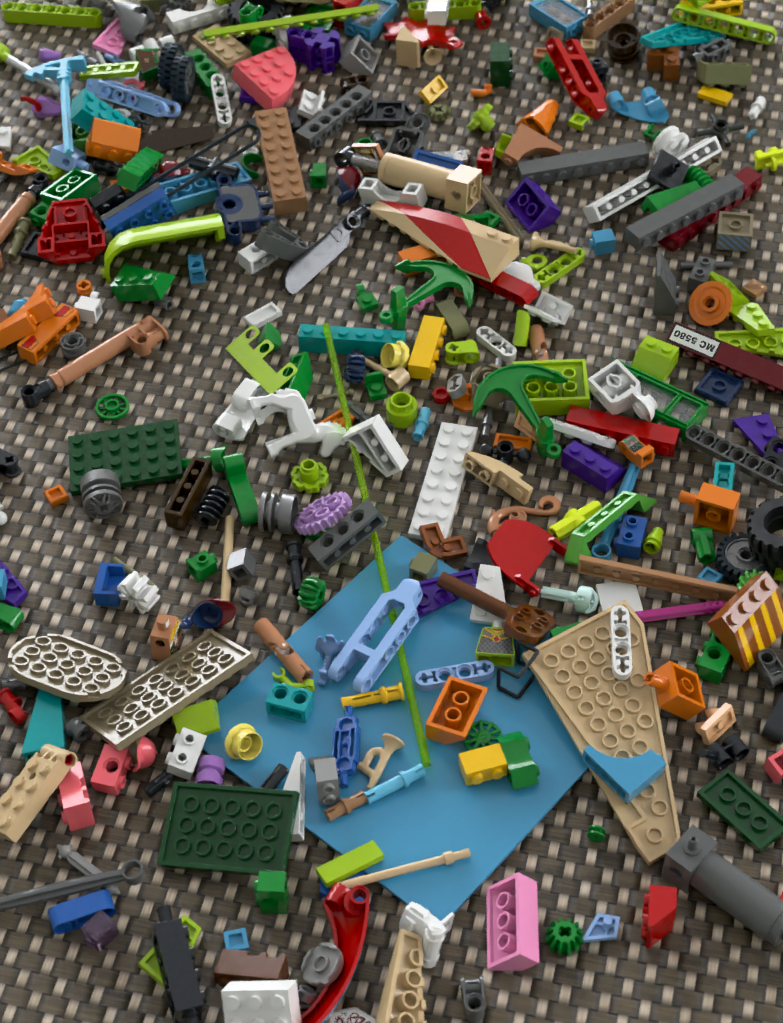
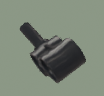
(723, 755)

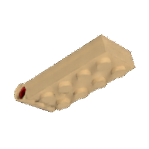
(33, 789)

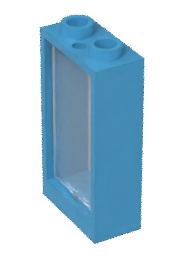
(559, 15)
(370, 27)

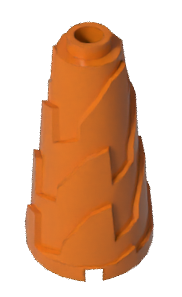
(541, 118)

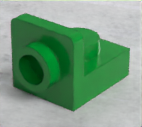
(375, 386)

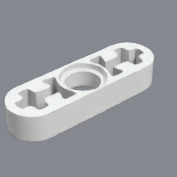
(487, 336)

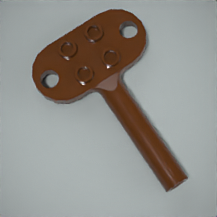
(521, 623)

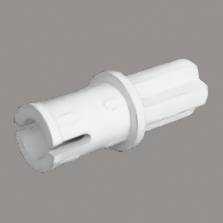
(757, 107)

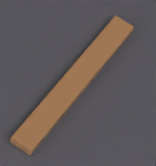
(655, 579)

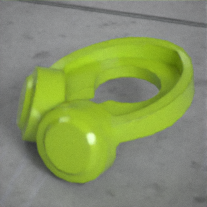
(535, 267)

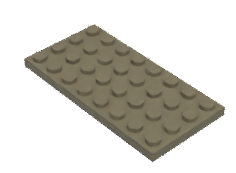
(166, 689)

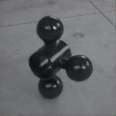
(505, 452)

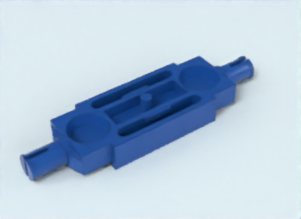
(346, 745)

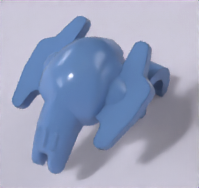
(331, 648)

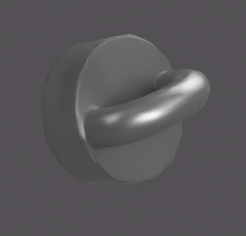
(249, 593)
(307, 995)

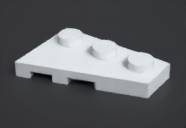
(490, 582)

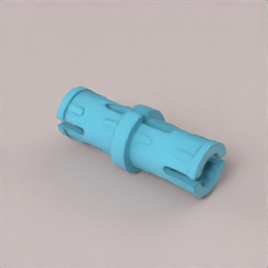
(421, 424)

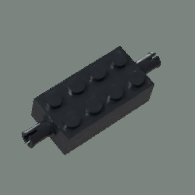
(177, 968)

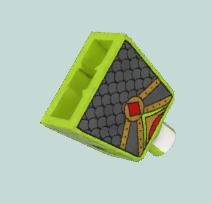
(496, 646)

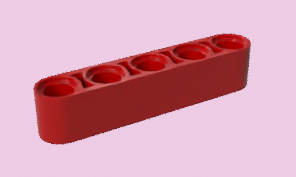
(509, 288)

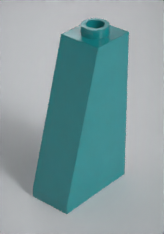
(46, 725)

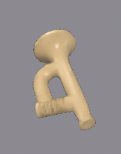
(433, 55)
(537, 242)
(391, 744)

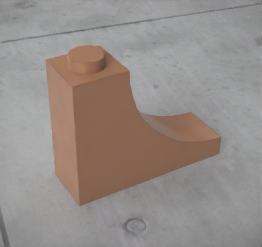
(528, 143)

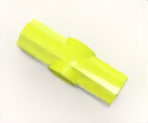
(573, 520)

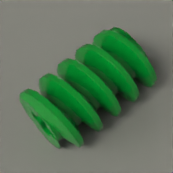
(698, 175)

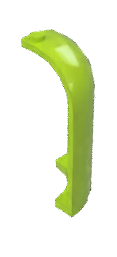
(162, 233)

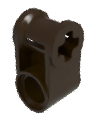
(353, 81)

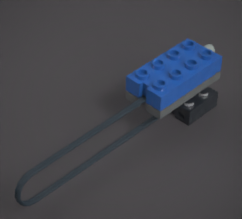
(151, 204)

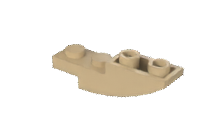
(498, 473)

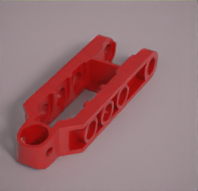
(578, 76)

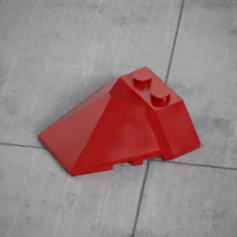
(71, 233)

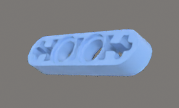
(454, 671)

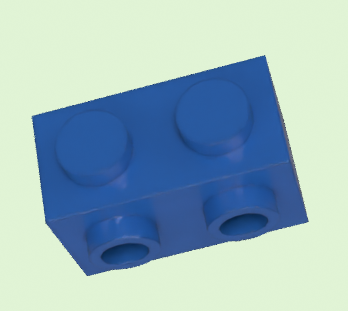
(630, 537)

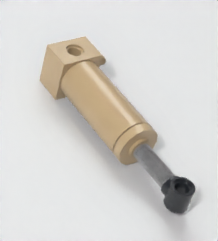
(457, 187)

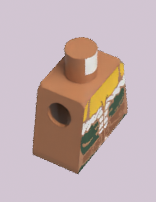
(165, 630)

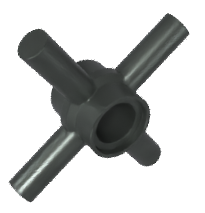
(720, 129)

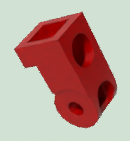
(486, 159)

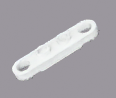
(587, 436)

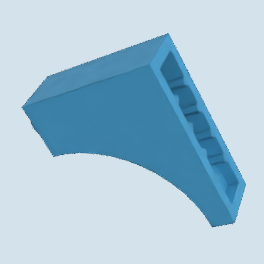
(625, 775)

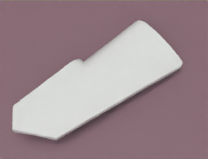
(239, 416)

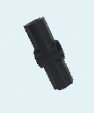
(202, 164)

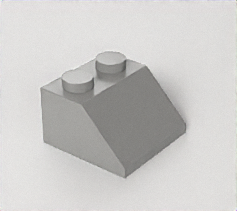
(359, 57)

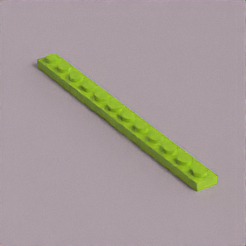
(285, 23)

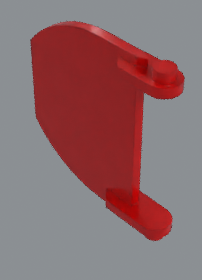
(519, 551)

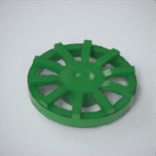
(112, 406)
(482, 737)

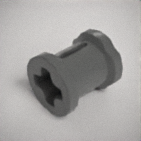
(377, 137)

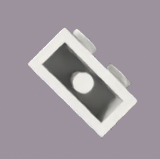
(186, 753)

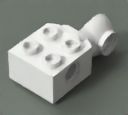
(620, 390)

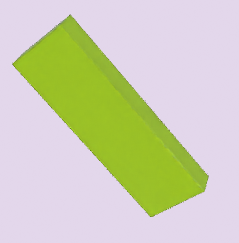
(349, 863)

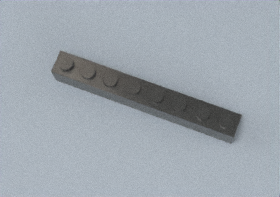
(584, 163)
(684, 212)

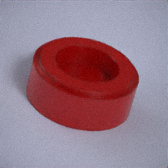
(440, 395)

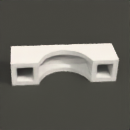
(182, 21)
(373, 190)

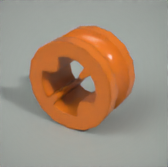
(84, 287)

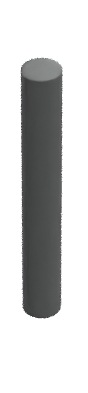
(722, 264)

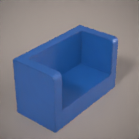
(106, 584)

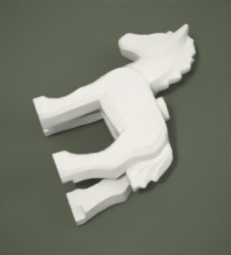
(300, 422)

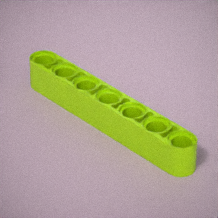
(52, 15)
(731, 21)

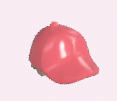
(143, 753)

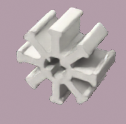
(138, 592)

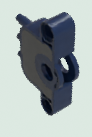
(240, 208)

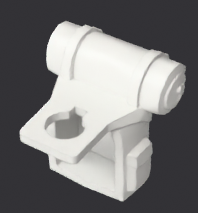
(421, 922)

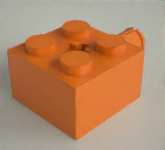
(713, 507)
(677, 690)

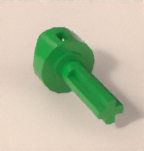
(216, 459)

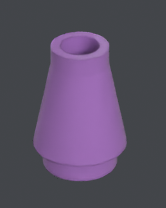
(47, 55)

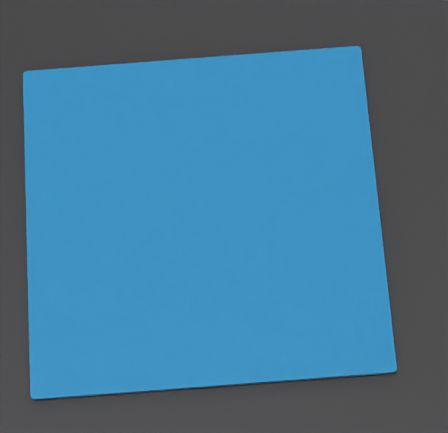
(437, 809)

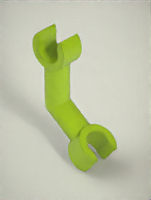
(307, 684)

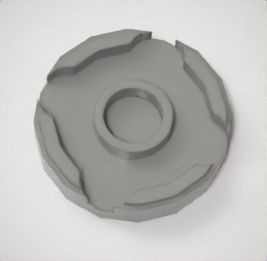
(322, 965)

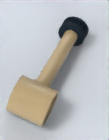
(394, 379)

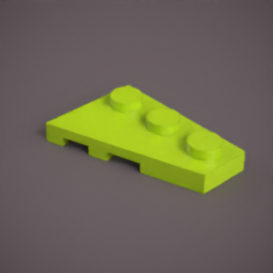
(753, 319)

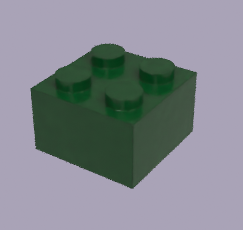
(500, 64)

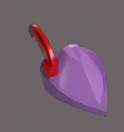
(43, 106)

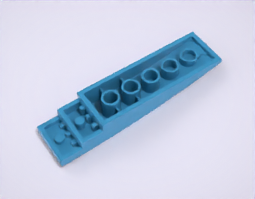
(198, 192)

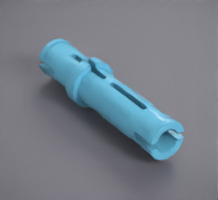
(403, 779)

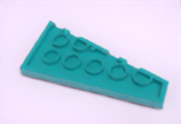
(677, 35)

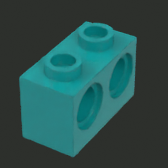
(724, 475)
(289, 705)

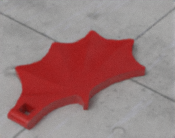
(427, 34)

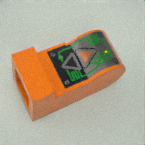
(636, 451)

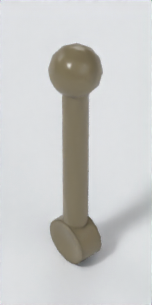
(320, 397)

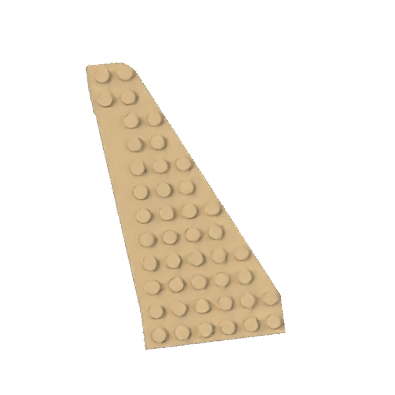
(612, 717)

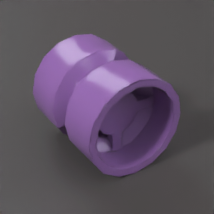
(210, 770)

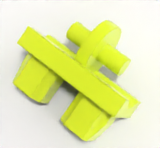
(768, 159)

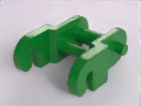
(649, 130)

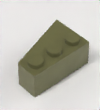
(724, 73)

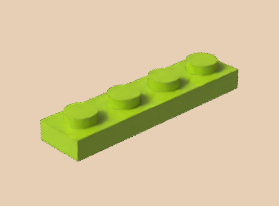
(112, 70)

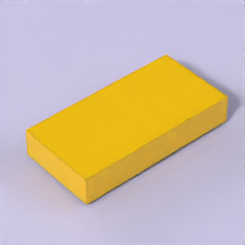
(715, 95)

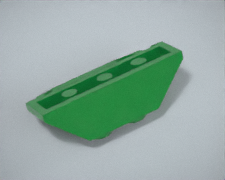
(303, 378)

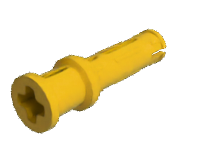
(383, 695)

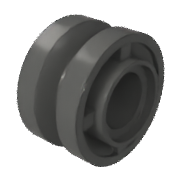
(73, 345)

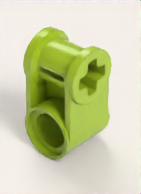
(463, 352)

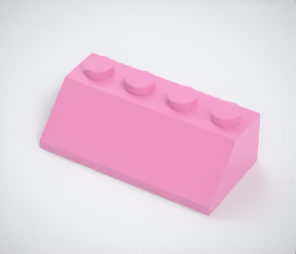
(512, 924)

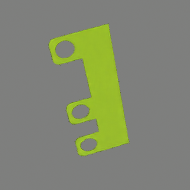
(255, 365)

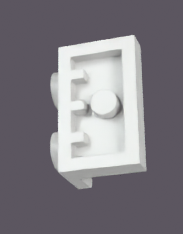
(311, 104)

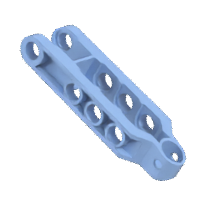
(143, 101)
(378, 659)

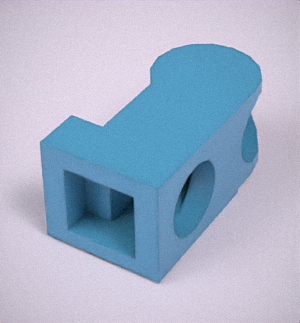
(196, 268)

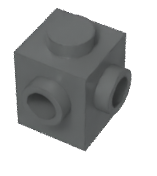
(241, 565)

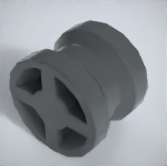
(77, 730)

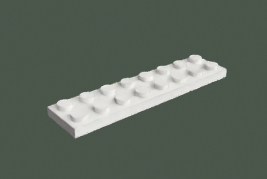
(443, 479)

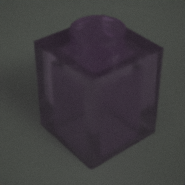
(99, 931)

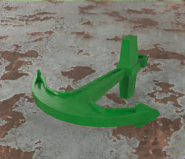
(443, 276)
(510, 381)

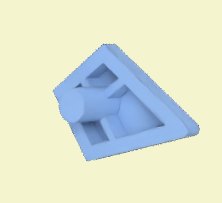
(602, 928)

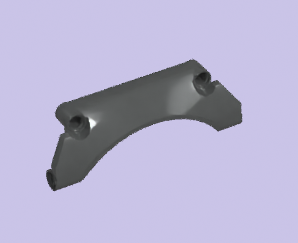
(132, 18)

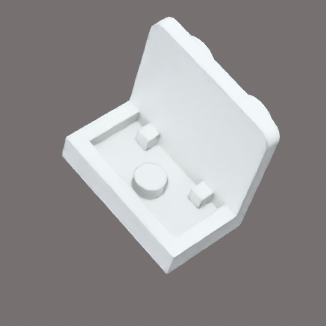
(550, 309)

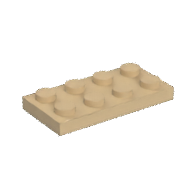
(225, 51)

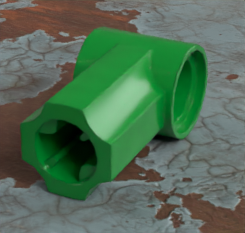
(703, 541)

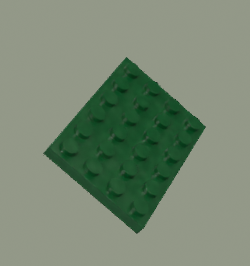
(134, 453)
(228, 828)

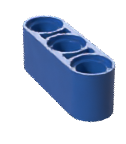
(78, 911)

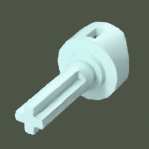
(580, 598)

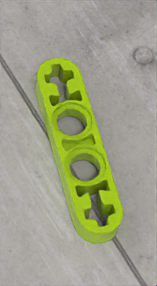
(546, 278)

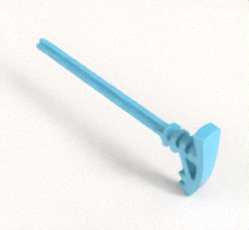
(61, 71)

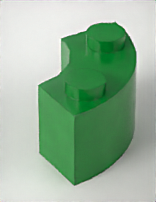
(520, 766)

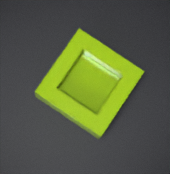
(578, 121)

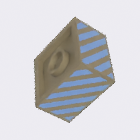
(734, 231)

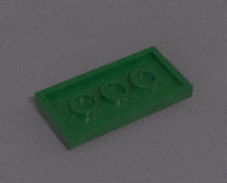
(742, 810)

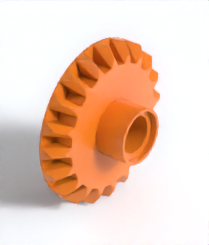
(704, 296)

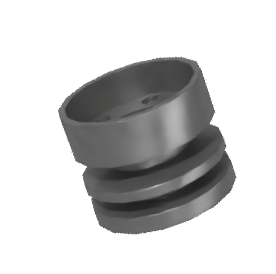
(101, 494)
(274, 512)

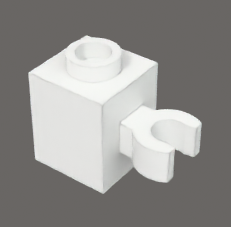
(89, 308)

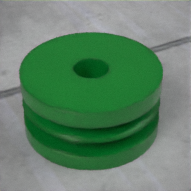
(596, 833)

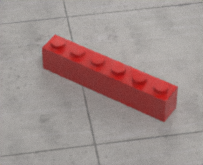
(660, 437)

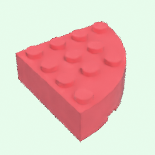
(267, 77)

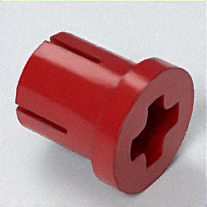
(479, 17)

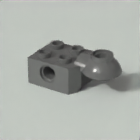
(411, 137)

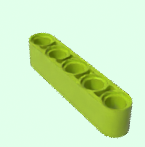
(457, 9)

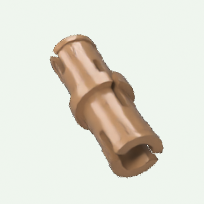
(345, 806)

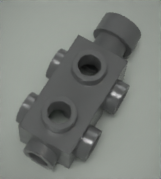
(713, 51)

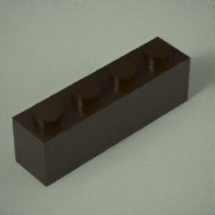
(188, 493)

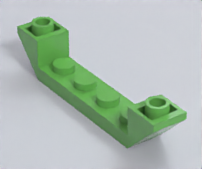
(600, 520)

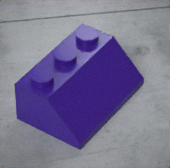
(532, 206)
(592, 465)

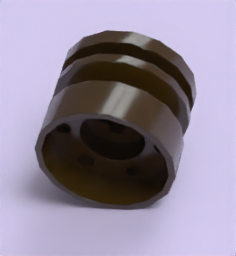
(623, 43)

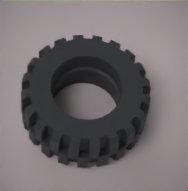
(271, 11)
(760, 527)

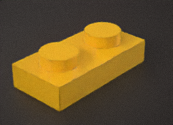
(433, 90)

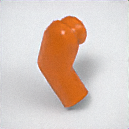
(482, 92)

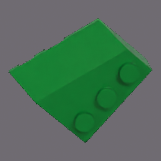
(140, 284)

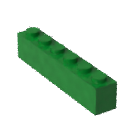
(139, 169)

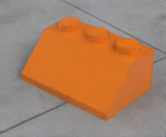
(112, 141)
(454, 711)

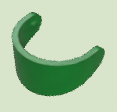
(250, 158)

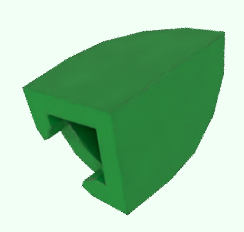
(271, 333)

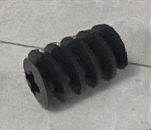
(212, 506)

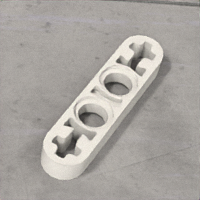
(221, 101)
(620, 642)

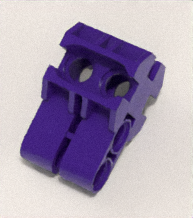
(309, 45)

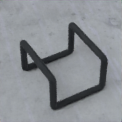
(525, 667)

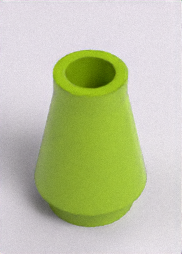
(653, 542)

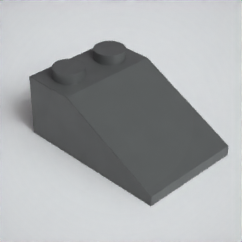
(664, 289)

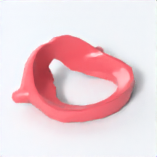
(141, 85)

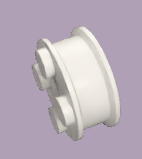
(671, 141)

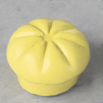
(395, 355)
(243, 742)

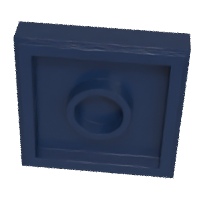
(719, 387)

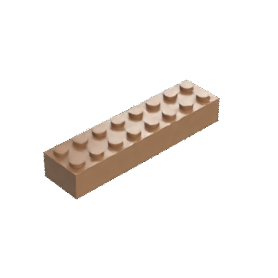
(281, 161)

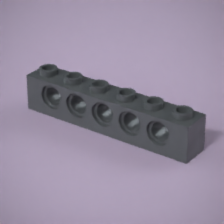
(334, 118)

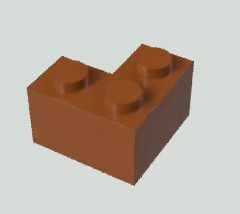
(665, 60)

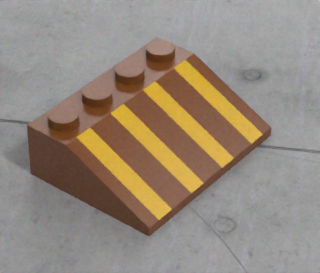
(750, 620)

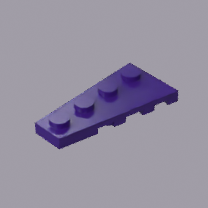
(436, 597)

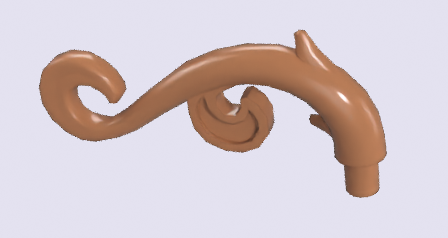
(521, 511)

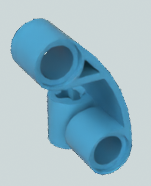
(648, 109)

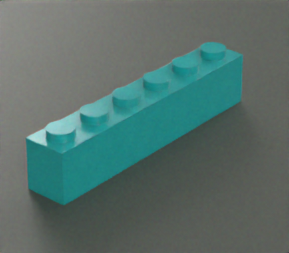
(346, 339)

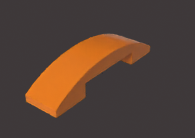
(20, 169)

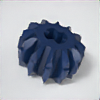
(354, 368)

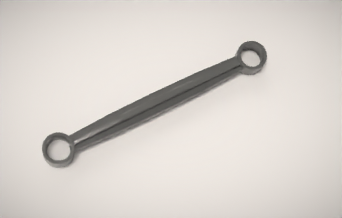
(73, 886)

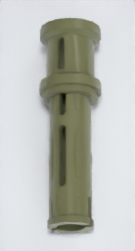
(20, 234)

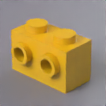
(482, 764)

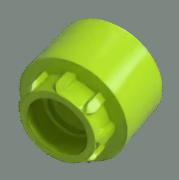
(401, 410)

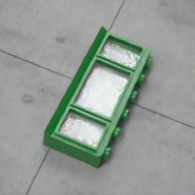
(675, 406)

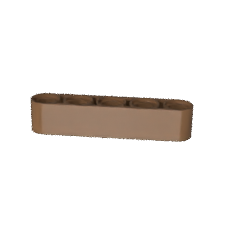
(607, 17)

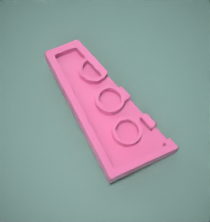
(111, 40)

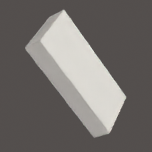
(263, 315)

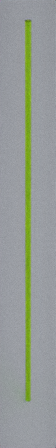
(377, 551)

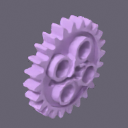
(322, 513)

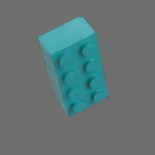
(87, 106)

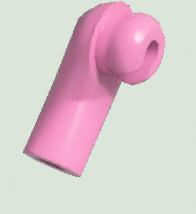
(420, 305)

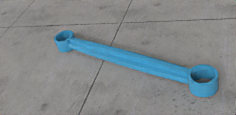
(608, 534)

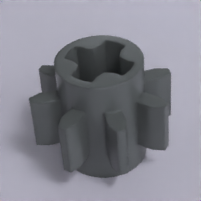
(139, 119)

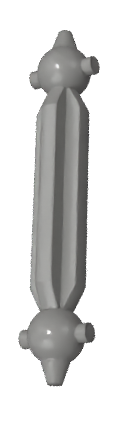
(82, 865)

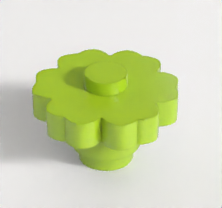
(482, 119)
(309, 476)

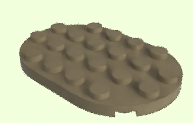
(67, 667)

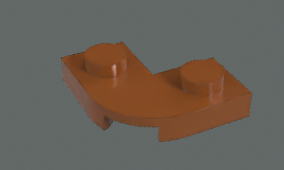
(440, 547)

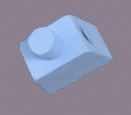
(67, 163)

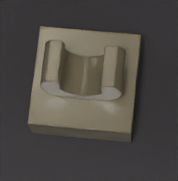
(553, 32)

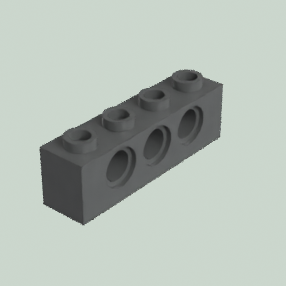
(347, 534)

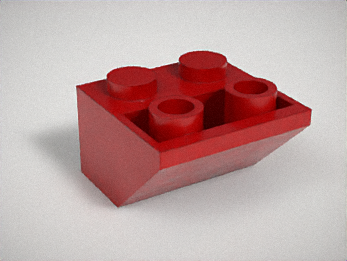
(658, 913)

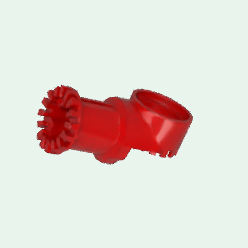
(13, 706)

